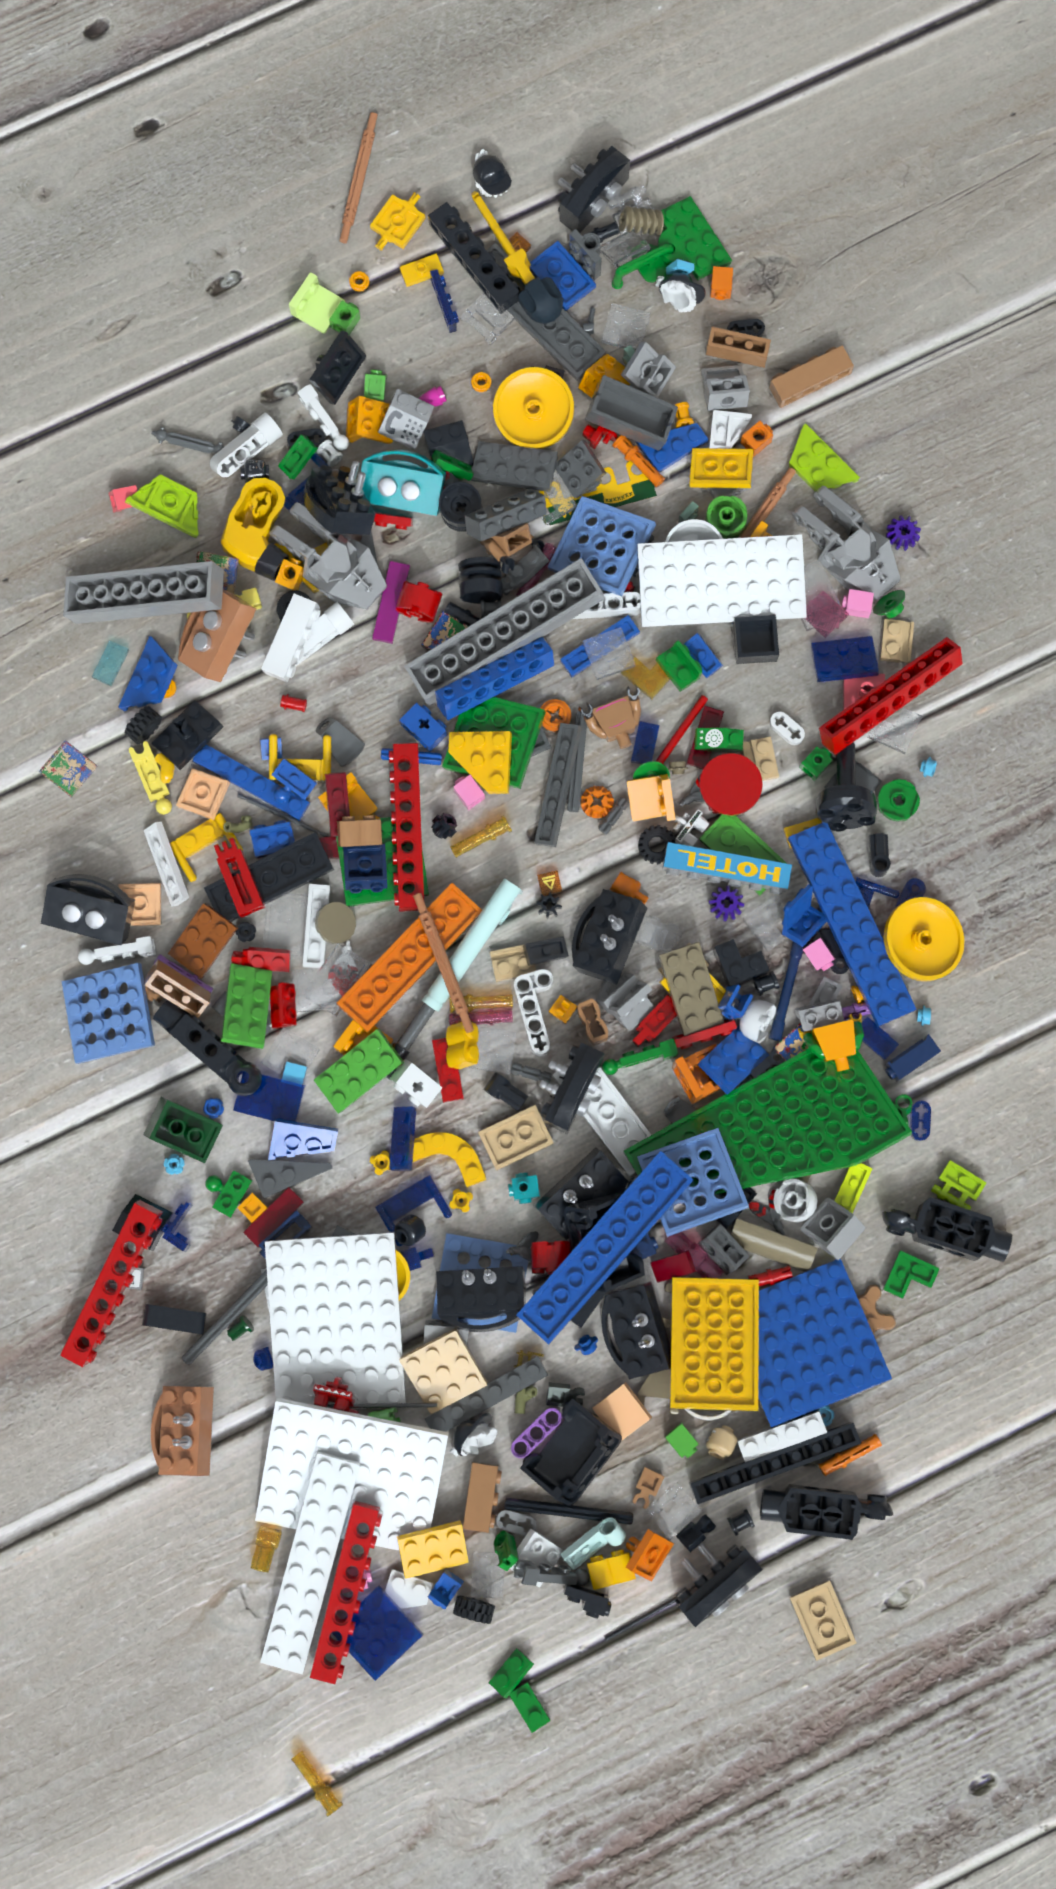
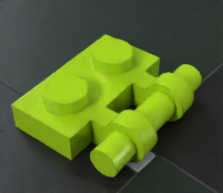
(960, 1180)

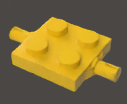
(397, 221)

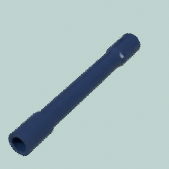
(779, 1021)

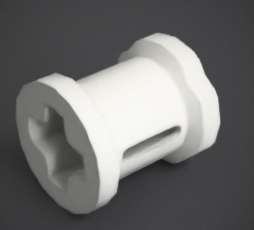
(331, 459)

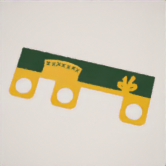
(612, 494)

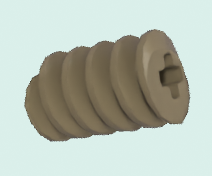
(642, 219)

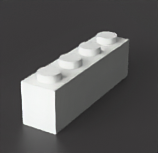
(290, 638)
(782, 1436)

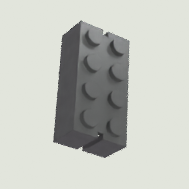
(631, 413)

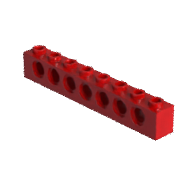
(890, 695)
(407, 754)
(74, 1348)
(322, 1668)

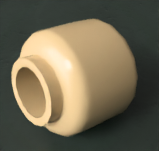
(721, 1442)

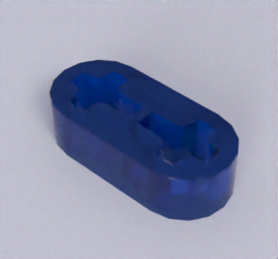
(926, 1120)

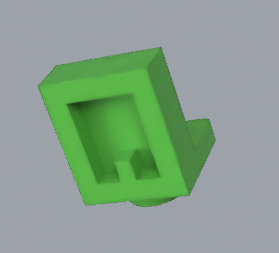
(375, 385)

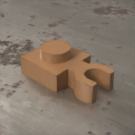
(649, 1484)

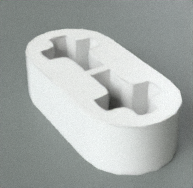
(790, 724)

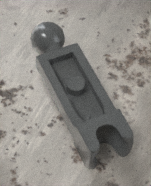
(545, 1573)

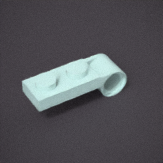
(605, 1532)

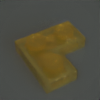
(648, 681)

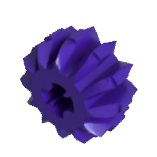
(911, 532)
(733, 908)

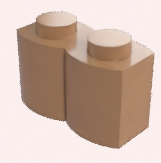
(359, 832)
(590, 1017)

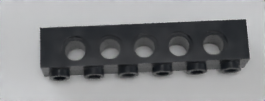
(500, 298)

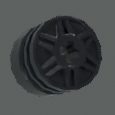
(458, 495)
(480, 580)

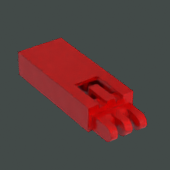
(242, 886)

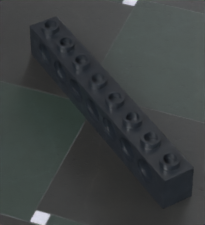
(775, 1463)

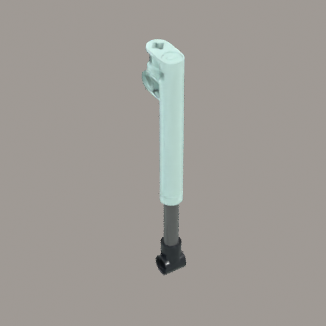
(492, 915)

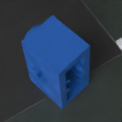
(429, 737)

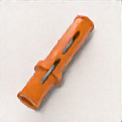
(841, 1459)

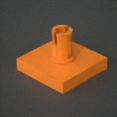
(648, 1554)

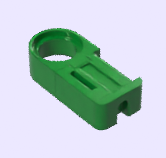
(506, 1549)

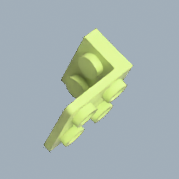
(314, 304)

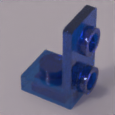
(177, 1240)

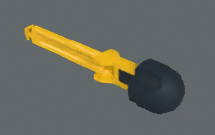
(541, 298)

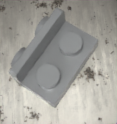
(820, 1014)

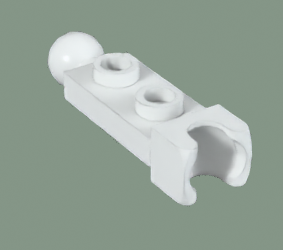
(310, 400)
(143, 946)

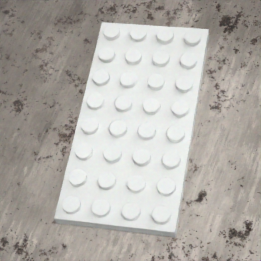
(721, 580)

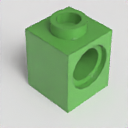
(348, 325)
(682, 1441)

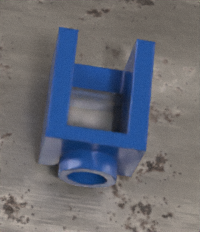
(733, 1003)

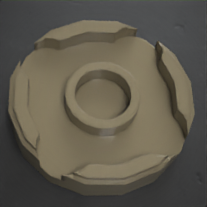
(335, 922)

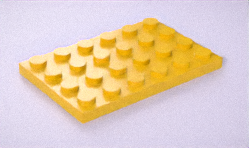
(714, 1344)

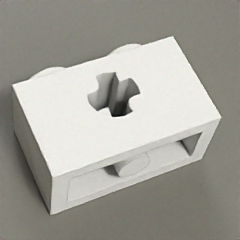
(425, 1089)

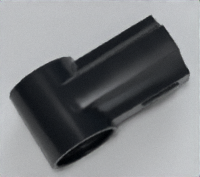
(879, 853)
(501, 1089)

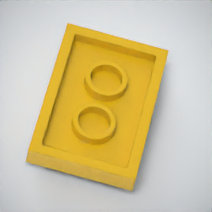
(721, 468)
(432, 1549)

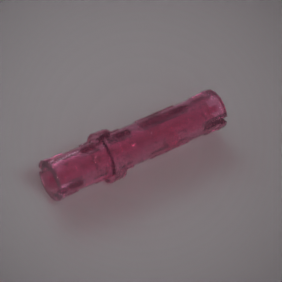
(549, 551)
(487, 1017)

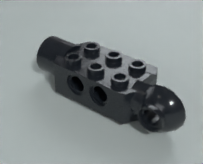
(223, 1063)
(951, 1230)
(821, 1510)

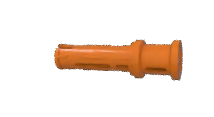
(632, 454)

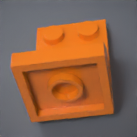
(692, 1078)

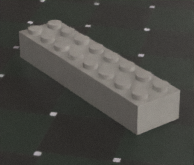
(144, 592)

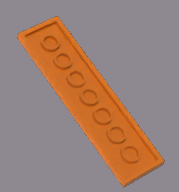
(407, 959)

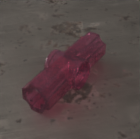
(703, 1264)

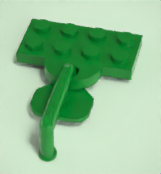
(685, 235)

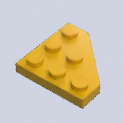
(484, 757)

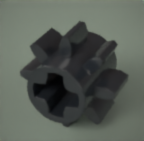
(444, 826)
(544, 902)

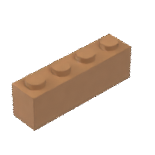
(811, 376)

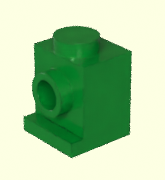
(815, 769)

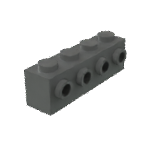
(505, 514)

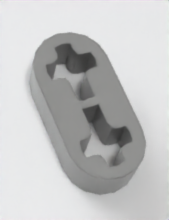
(518, 1517)

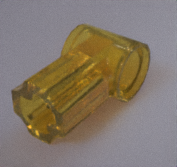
(267, 1542)

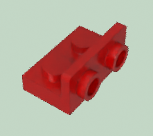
(283, 1005)

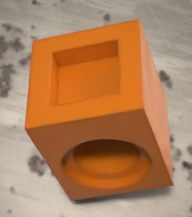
(721, 283)
(750, 442)

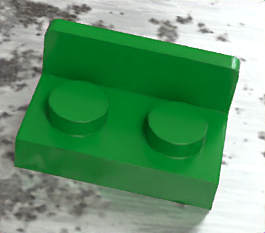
(680, 666)

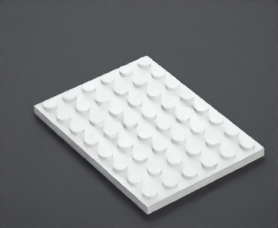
(336, 1316)
(396, 1470)

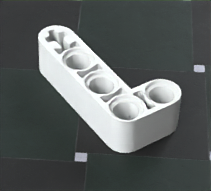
(606, 611)
(535, 1014)

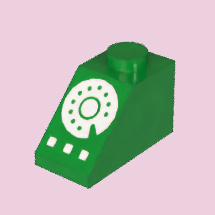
(719, 739)

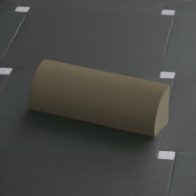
(773, 1245)

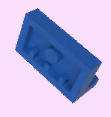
(271, 838)

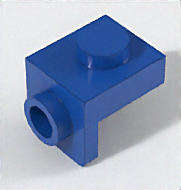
(445, 1589)

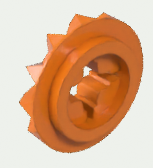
(552, 706)
(597, 811)

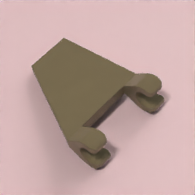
(657, 1386)

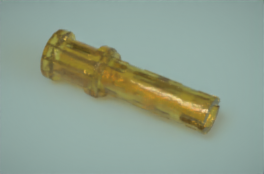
(491, 832)
(506, 1001)
(322, 1792)

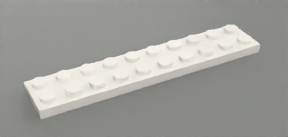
(310, 1562)

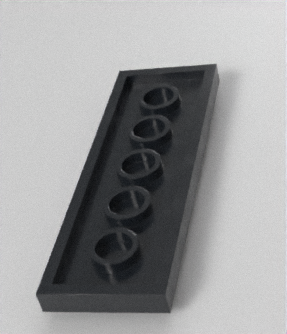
(277, 874)

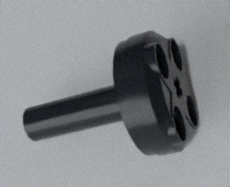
(846, 803)

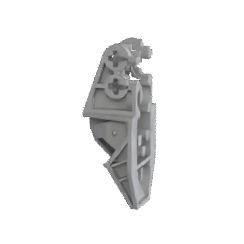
(862, 560)
(344, 570)

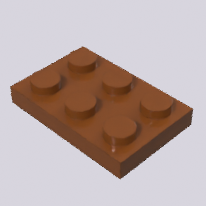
(203, 940)

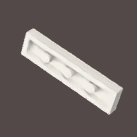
(166, 864)
(314, 945)

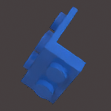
(800, 918)

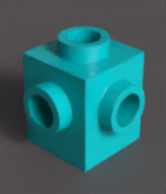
(529, 1181)

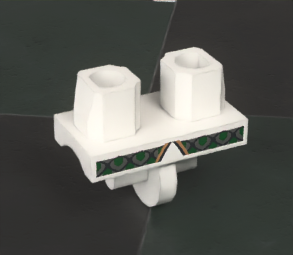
(697, 822)

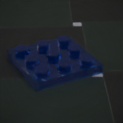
(380, 1633)

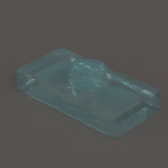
(110, 663)

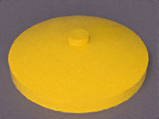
(533, 408)
(924, 939)

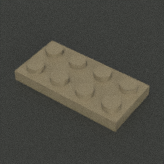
(691, 988)

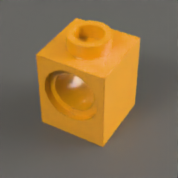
(283, 577)

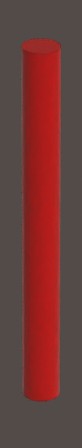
(682, 729)

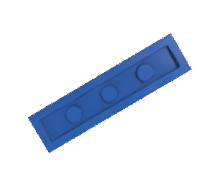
(578, 660)

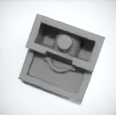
(648, 370)
(725, 387)

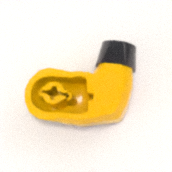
(249, 528)

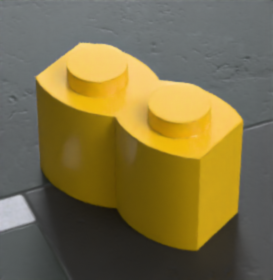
(462, 1046)
(609, 1570)

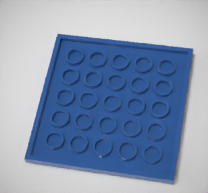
(814, 1344)

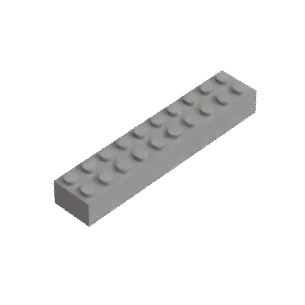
(507, 629)

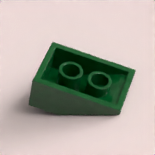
(182, 1130)

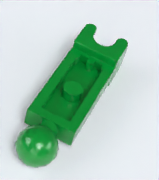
(666, 1050)

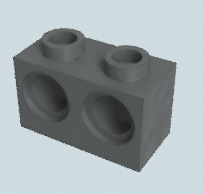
(723, 1249)

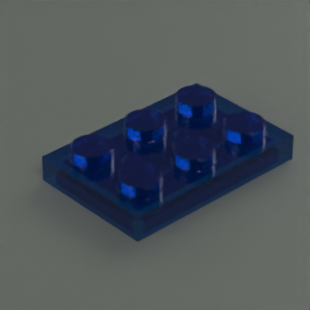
(844, 659)
(272, 1100)

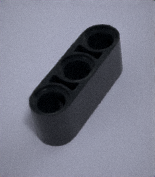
(174, 1319)

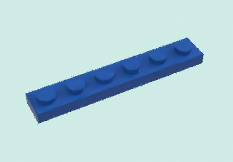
(249, 781)

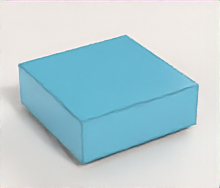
(680, 266)
(294, 1073)

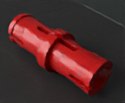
(772, 1276)

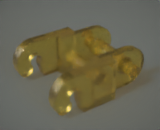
(529, 1354)

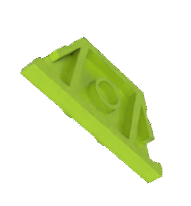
(819, 463)
(168, 503)

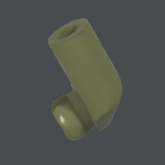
(246, 823)
(522, 1397)

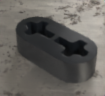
(746, 326)
(310, 433)

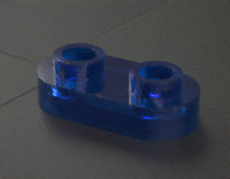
(907, 892)

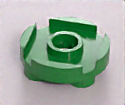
(898, 812)

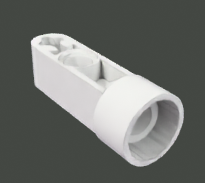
(264, 433)
(328, 626)

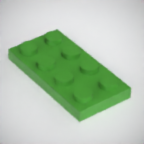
(734, 837)
(246, 1006)
(358, 1071)

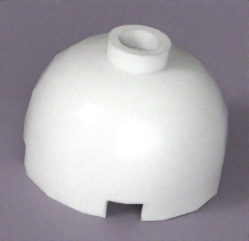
(756, 1020)
(795, 1200)

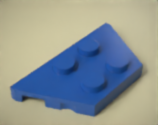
(149, 678)

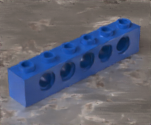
(494, 678)

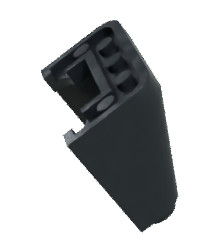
(581, 1219)
(572, 1454)

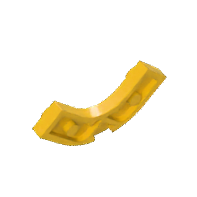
(454, 1147)

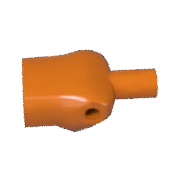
(629, 887)

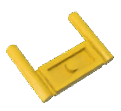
(312, 767)
(197, 840)

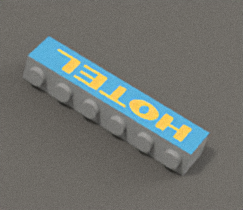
(726, 867)

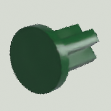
(240, 1328)

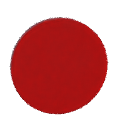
(730, 784)

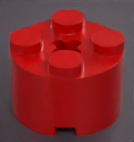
(418, 601)
(548, 1255)

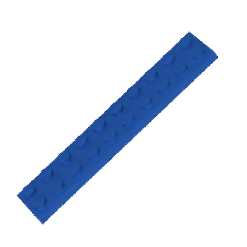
(851, 924)
(604, 1247)

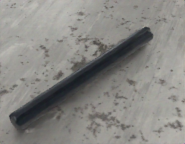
(567, 1511)

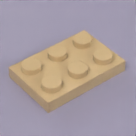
(515, 1137)
(822, 1620)

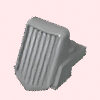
(626, 1000)

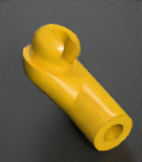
(167, 768)

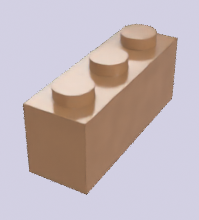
(738, 347)
(177, 988)
(481, 1497)

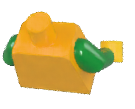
(835, 1041)

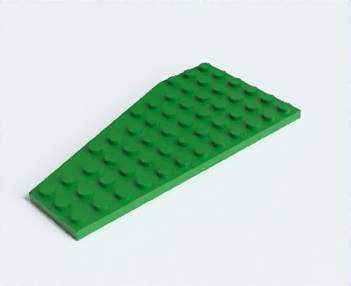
(792, 1122)

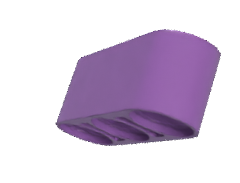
(530, 1442)

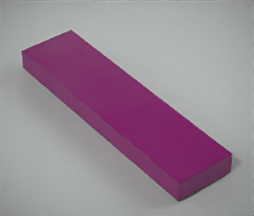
(387, 615)

